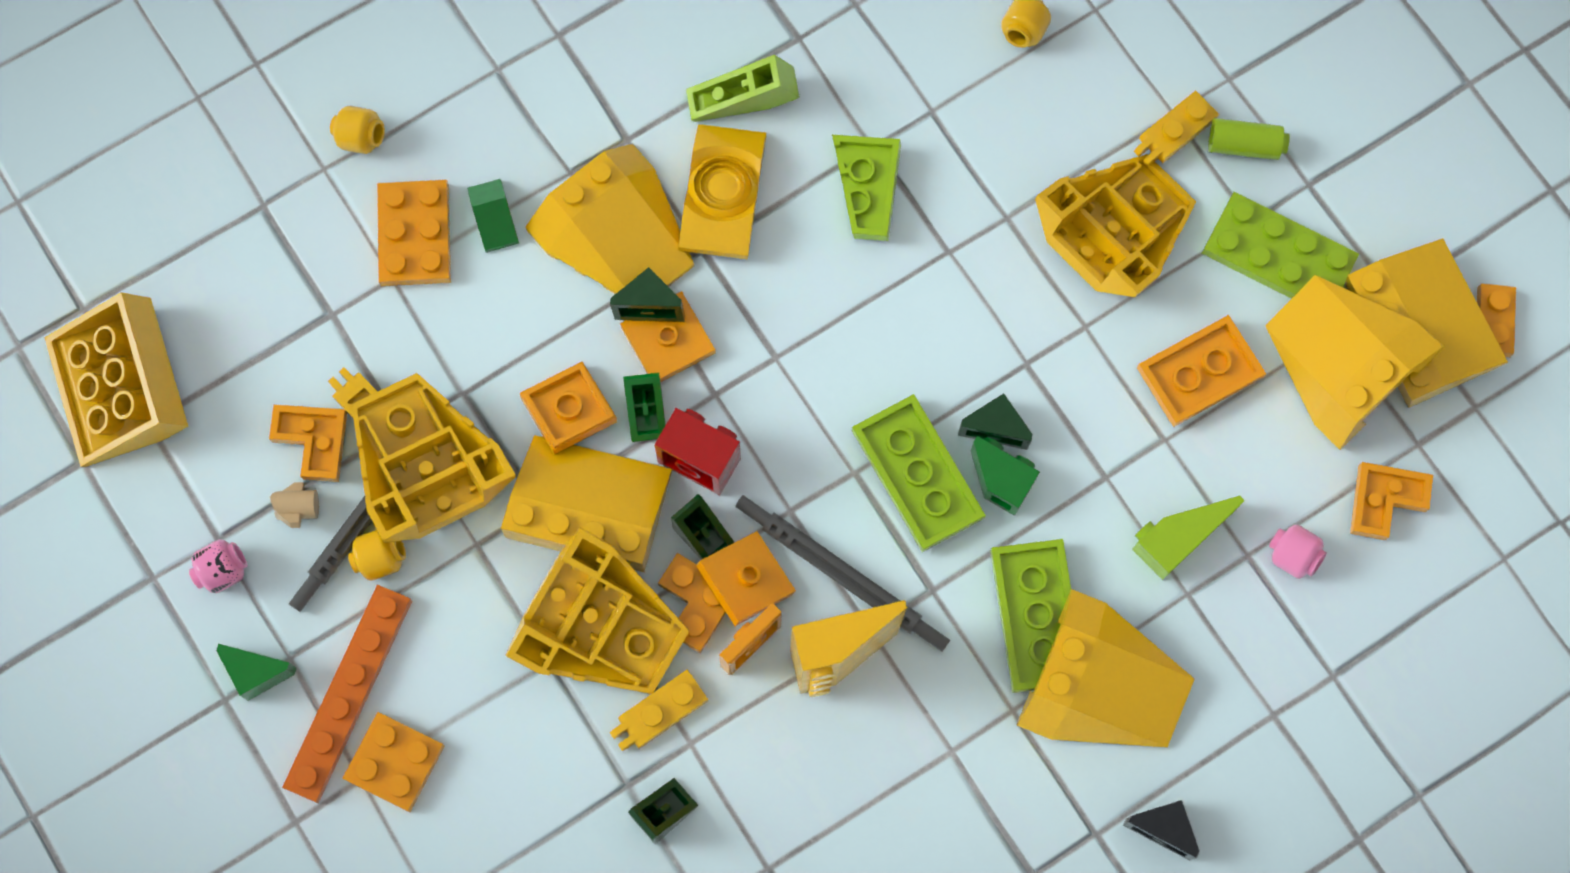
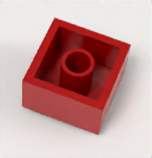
(698, 450)

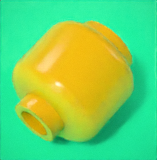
(1026, 22)
(357, 129)
(374, 557)

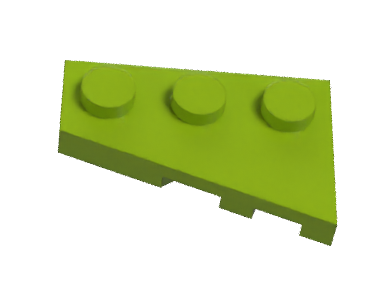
(869, 182)

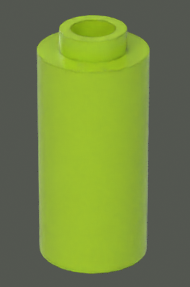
(1247, 139)

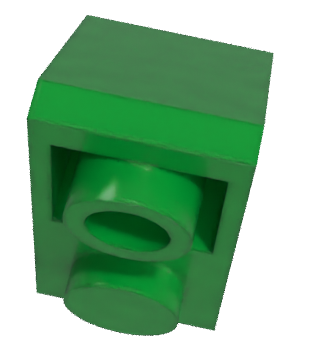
(1001, 476)

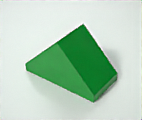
(493, 215)
(644, 406)
(253, 672)

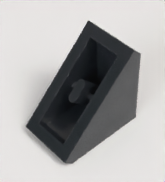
(1166, 827)

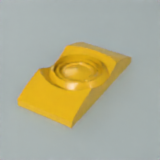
(722, 191)

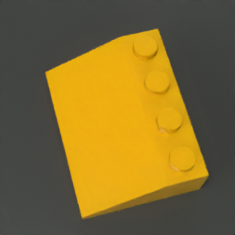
(1433, 292)
(115, 379)
(589, 491)
(835, 646)

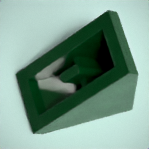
(647, 300)
(999, 422)
(700, 528)
(663, 810)

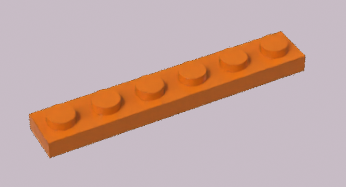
(347, 694)

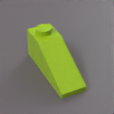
(744, 90)
(1178, 535)

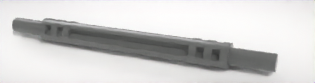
(332, 555)
(837, 569)

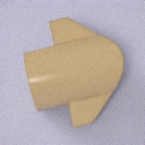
(295, 504)

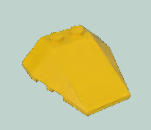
(612, 222)
(1115, 223)
(1346, 354)
(423, 460)
(597, 621)
(1105, 682)

